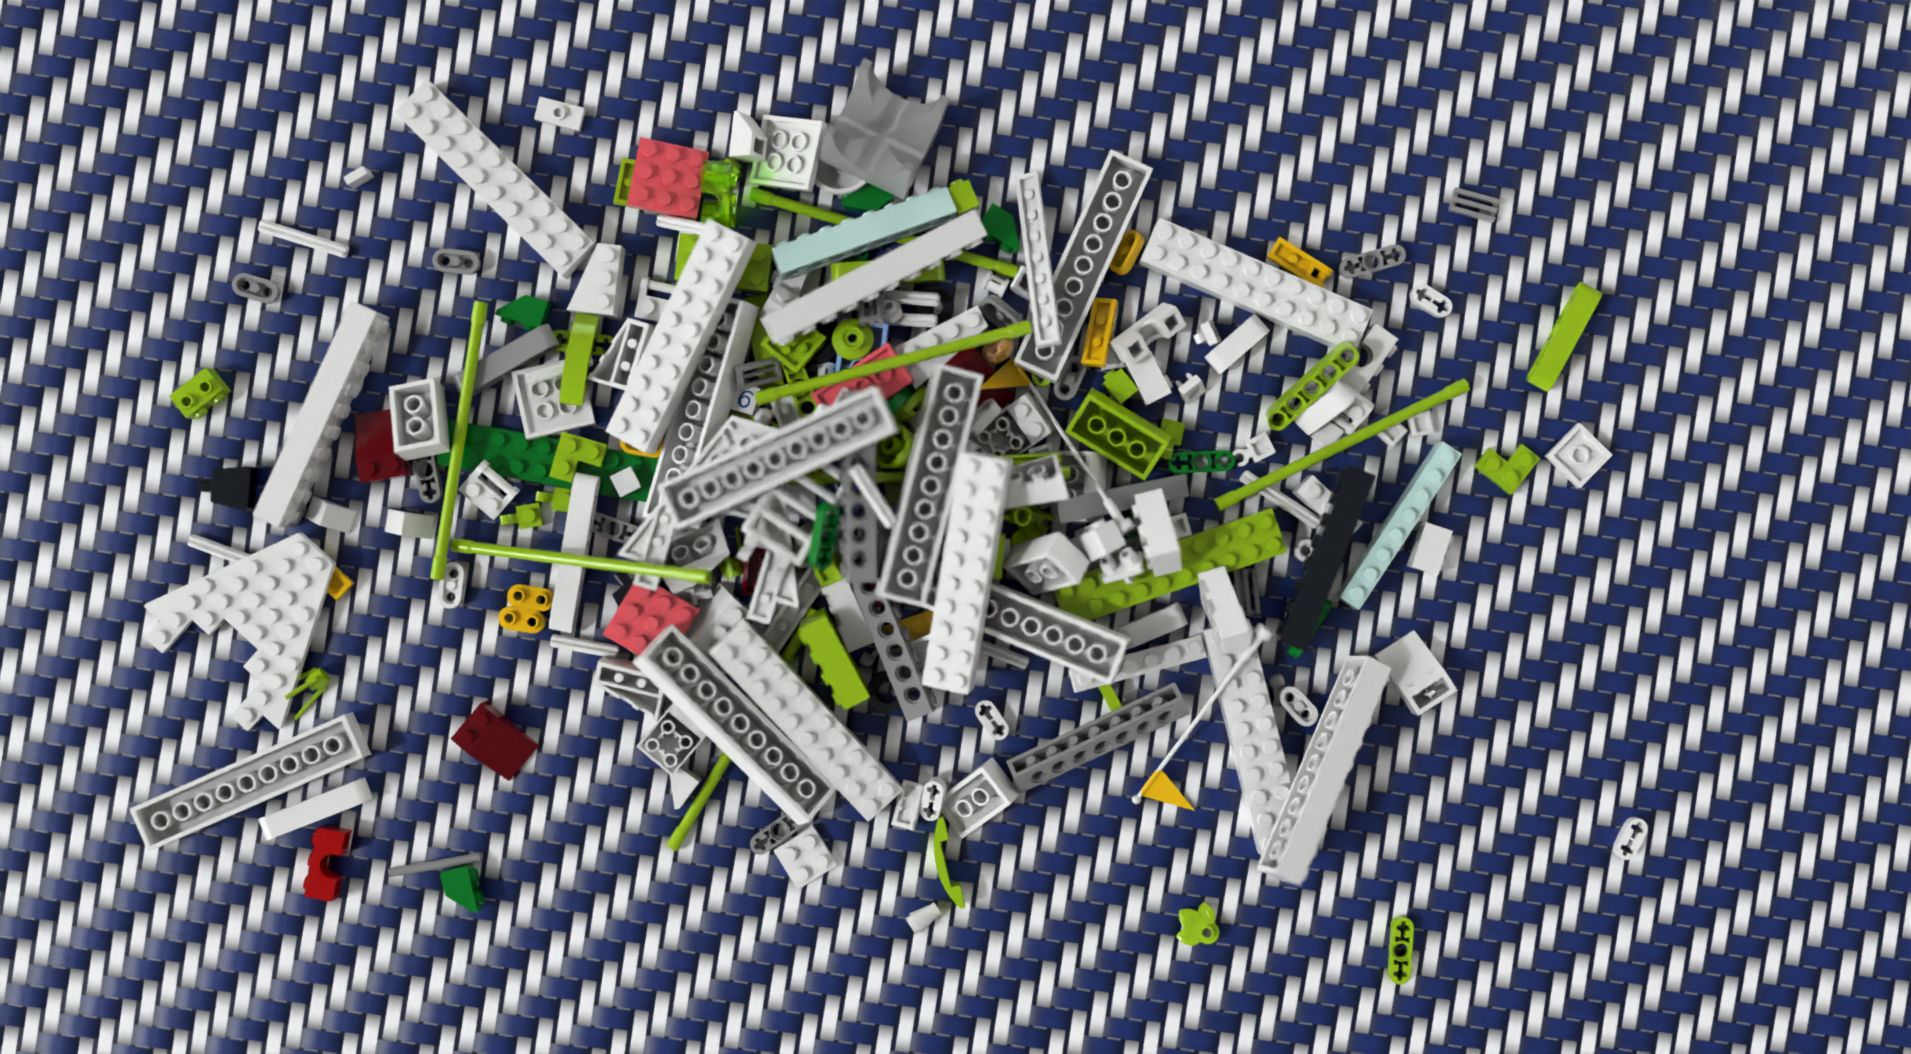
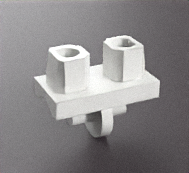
(1121, 568)

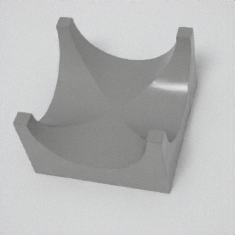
(882, 134)

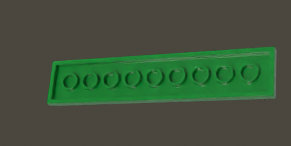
(532, 459)

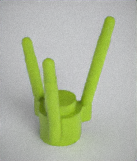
(732, 566)
(317, 680)

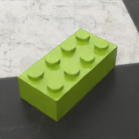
(756, 275)
(1118, 433)
(835, 661)

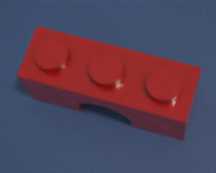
(321, 881)

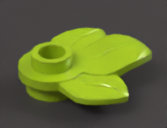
(1195, 923)

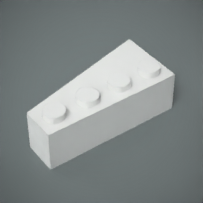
(961, 326)
(1036, 483)

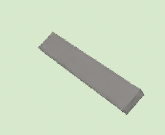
(1092, 504)

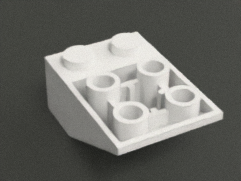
(1015, 428)
(1416, 673)
(672, 740)

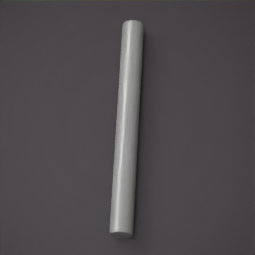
(435, 864)

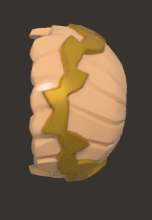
(998, 351)

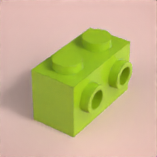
(200, 394)

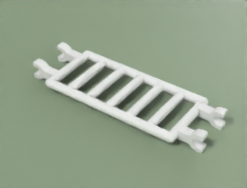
(760, 509)

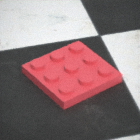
(667, 179)
(646, 614)

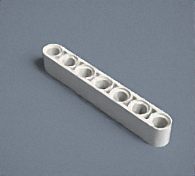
(575, 541)

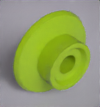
(854, 350)

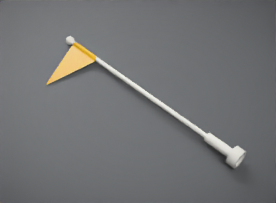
(1013, 376)
(1159, 785)

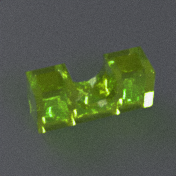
(719, 180)

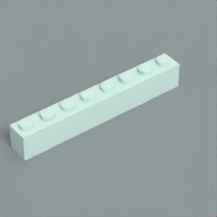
(863, 233)
(1398, 525)

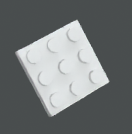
(790, 153)
(541, 408)

